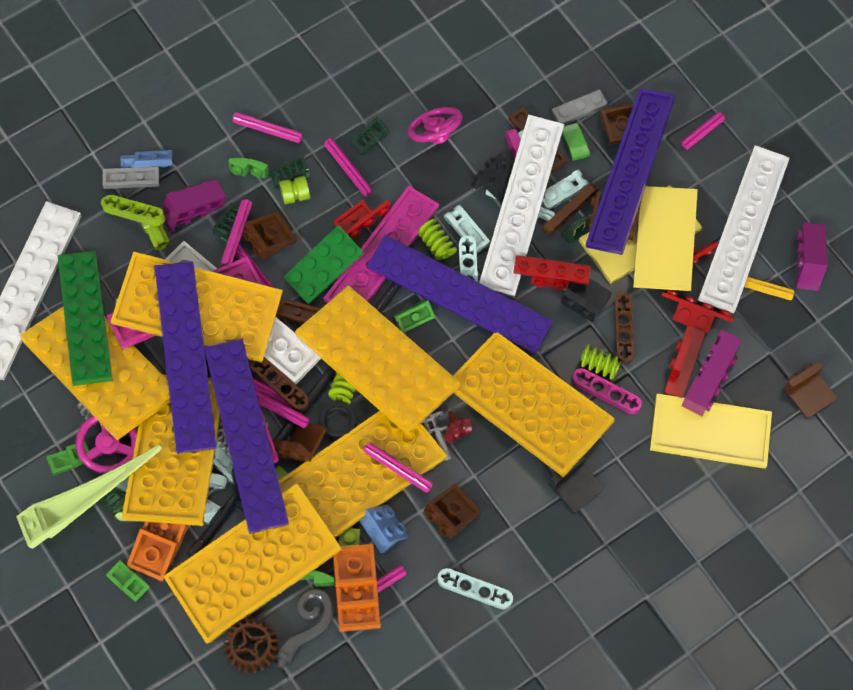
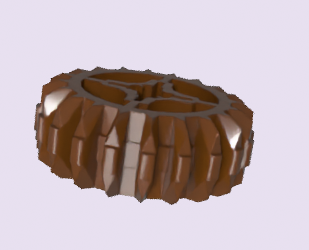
(242, 649)

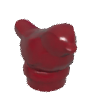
(457, 428)

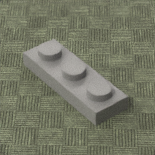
(579, 107)
(131, 177)

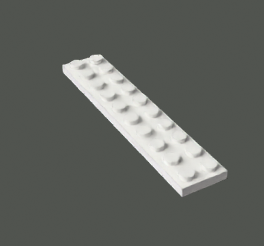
(521, 204)
(743, 229)
(32, 277)
(283, 348)

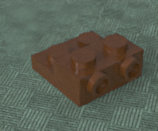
(615, 121)
(268, 235)
(451, 511)

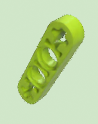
(152, 216)

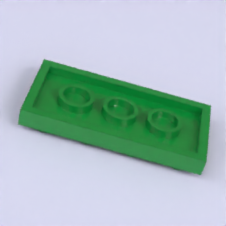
(323, 265)

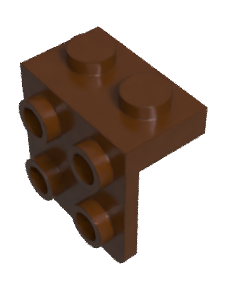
(809, 390)
(301, 444)

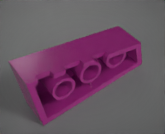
(712, 373)

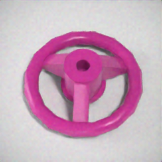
(437, 127)
(105, 445)

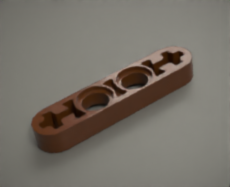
(570, 209)
(624, 328)
(281, 381)

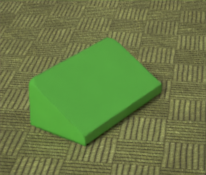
(414, 316)

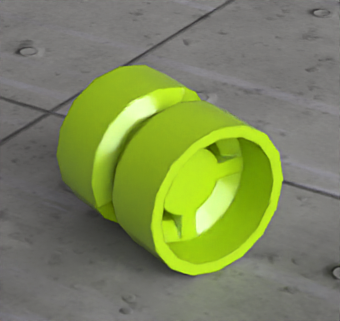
(294, 190)

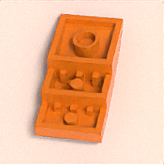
(156, 548)
(356, 588)

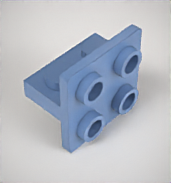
(383, 527)

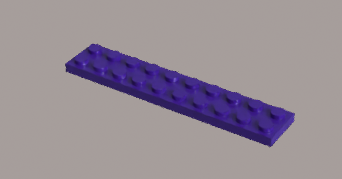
(630, 171)
(459, 294)
(185, 357)
(246, 436)

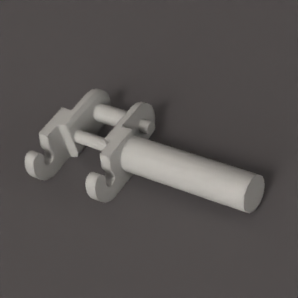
(438, 432)

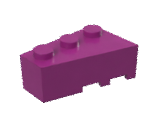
(192, 202)
(811, 256)

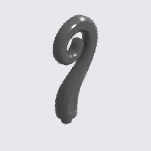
(291, 645)

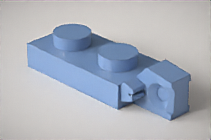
(148, 159)

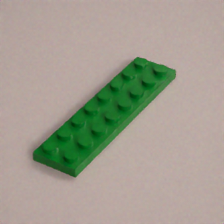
(84, 318)

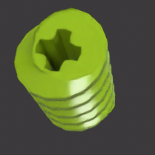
(435, 241)
(600, 361)
(341, 390)

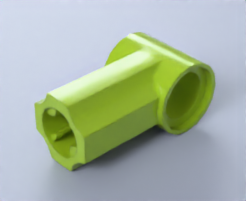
(157, 236)

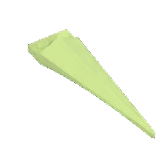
(54, 514)

